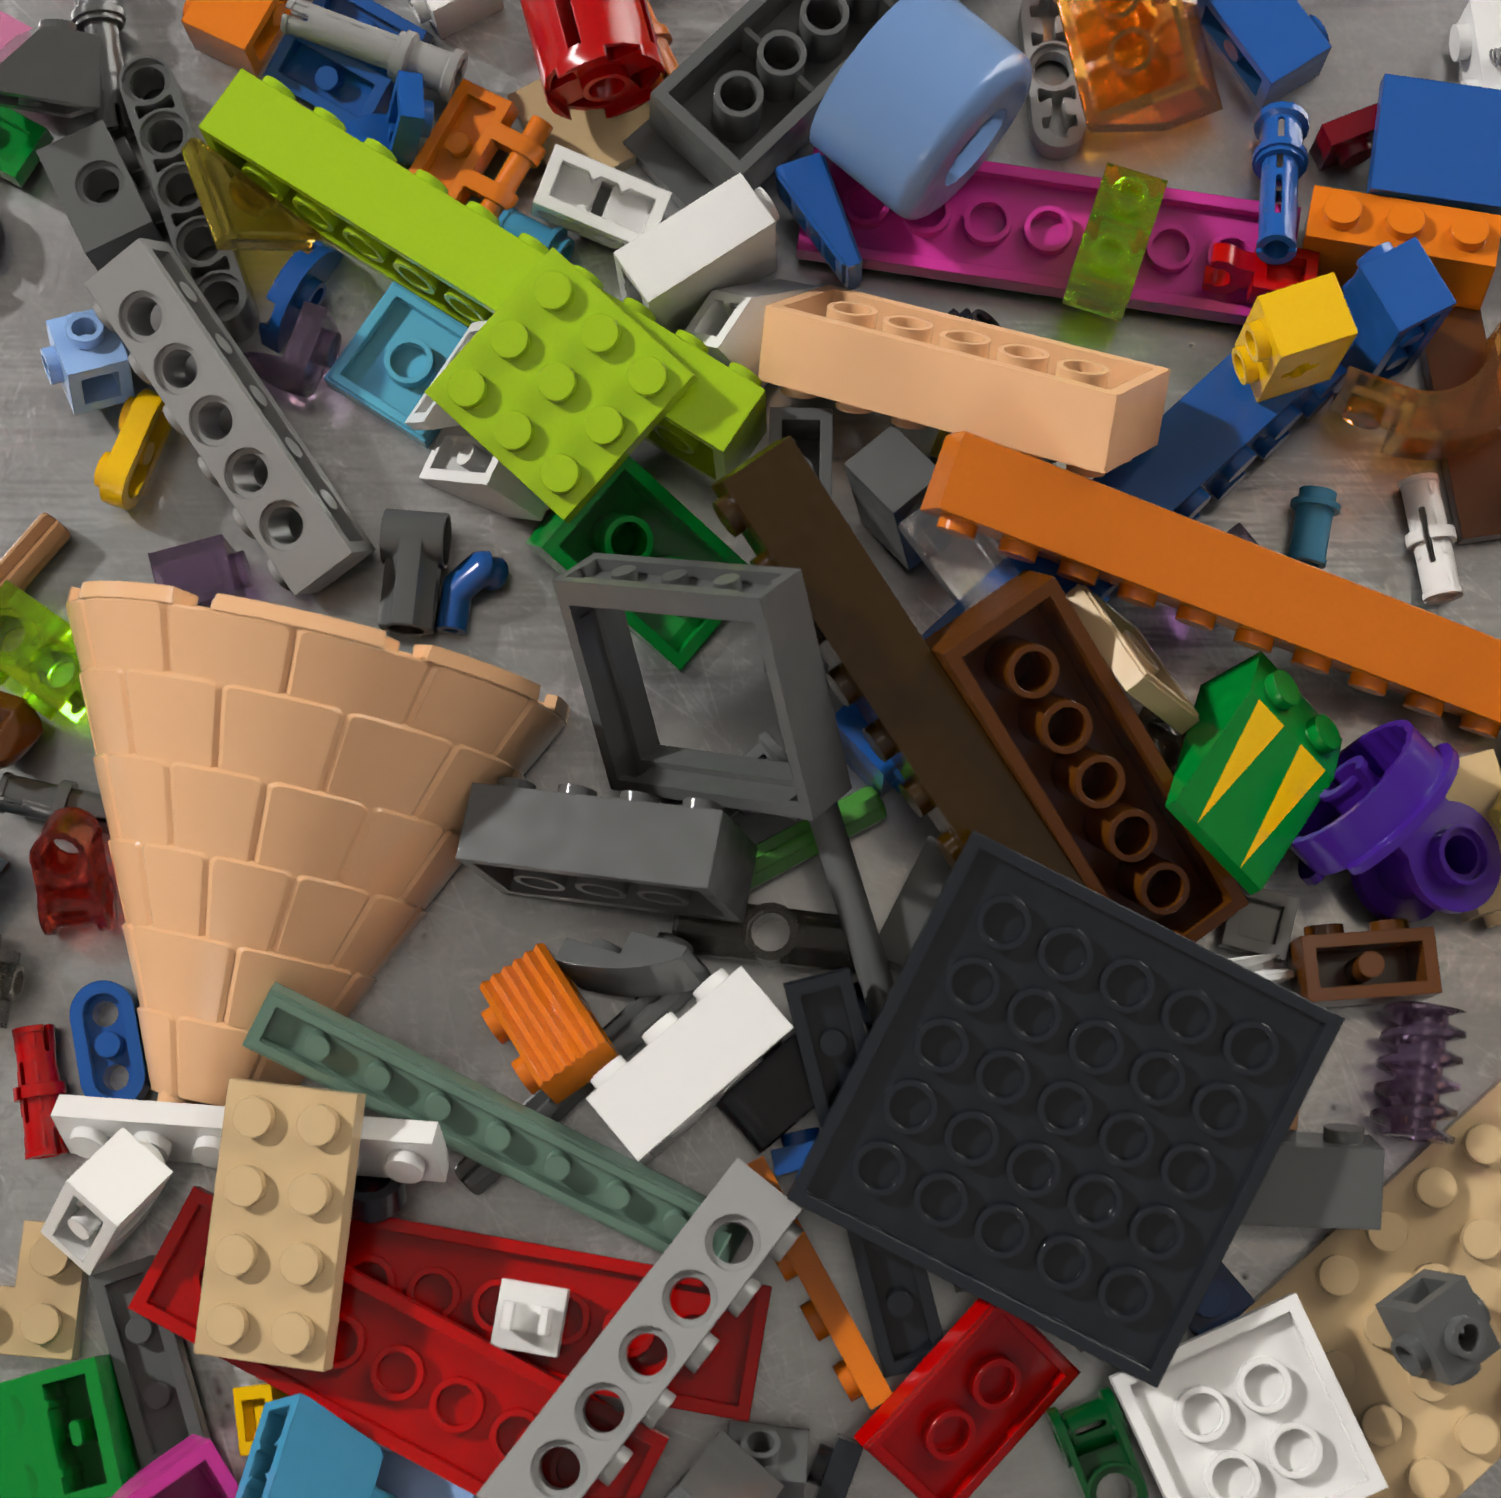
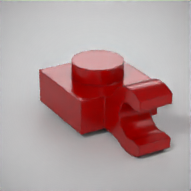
(1236, 269)

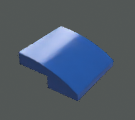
(335, 79)

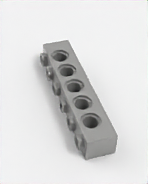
(124, 298)
(737, 1199)

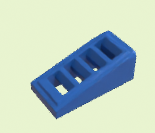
(814, 202)

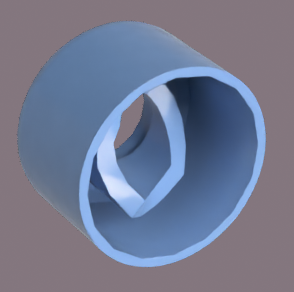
(921, 104)

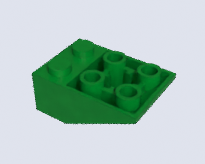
(65, 1433)

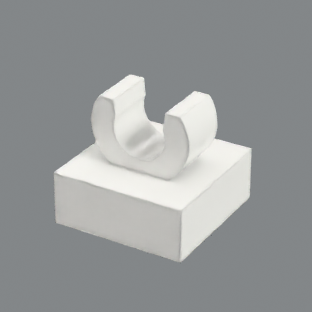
(530, 1317)

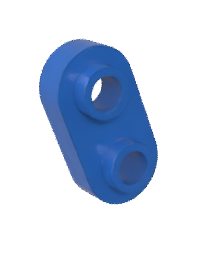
(103, 1048)

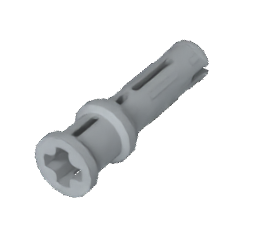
(375, 46)

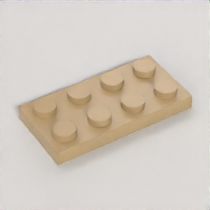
(280, 1224)

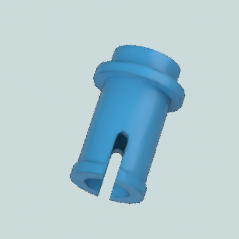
(518, 223)
(1312, 524)

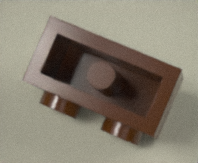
(1365, 966)

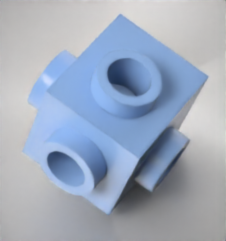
(87, 362)

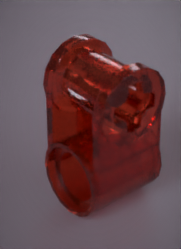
(72, 886)

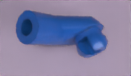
(465, 582)

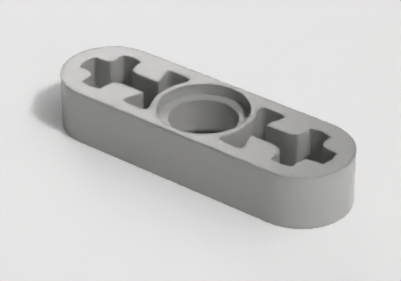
(1042, 95)

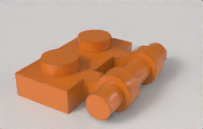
(467, 139)

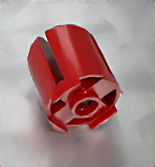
(594, 53)

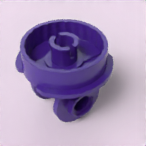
(1399, 831)

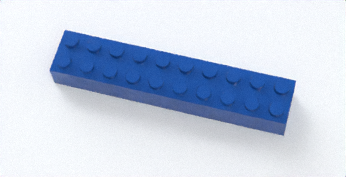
(1199, 453)

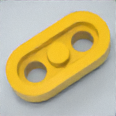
(129, 465)

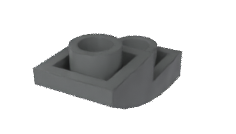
(641, 969)

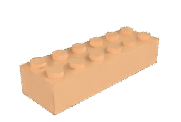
(964, 377)

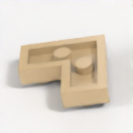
(46, 1305)

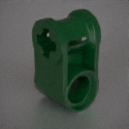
(1097, 1450)

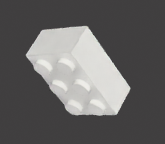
(688, 1063)

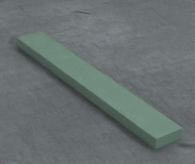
(479, 1121)

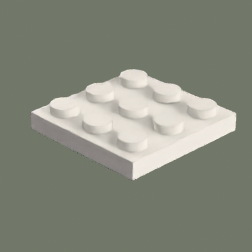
(1251, 1415)

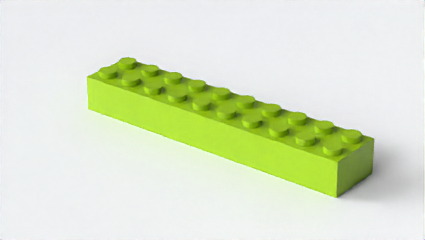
(451, 250)

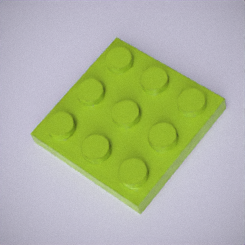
(561, 385)

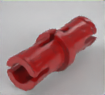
(38, 1090)

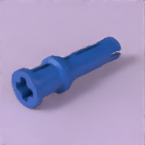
(1278, 230)

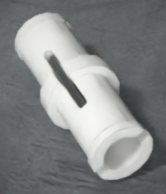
(1439, 576)

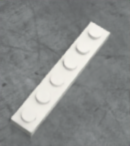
(192, 1134)

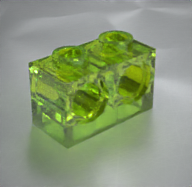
(1114, 242)
(44, 648)

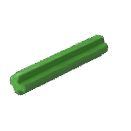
(797, 841)

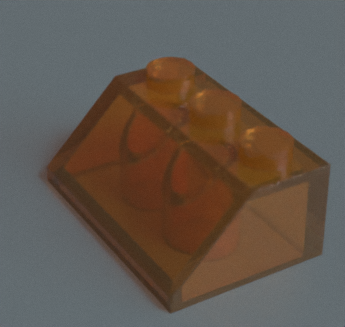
(1139, 63)

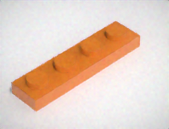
(829, 1315)

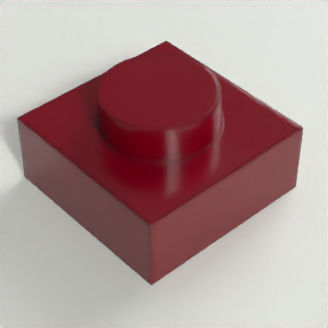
(1345, 139)

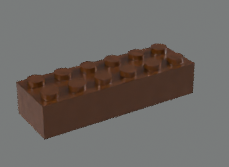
(1082, 754)

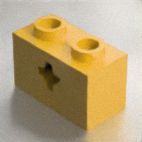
(1294, 338)

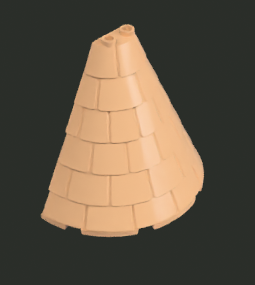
(277, 804)

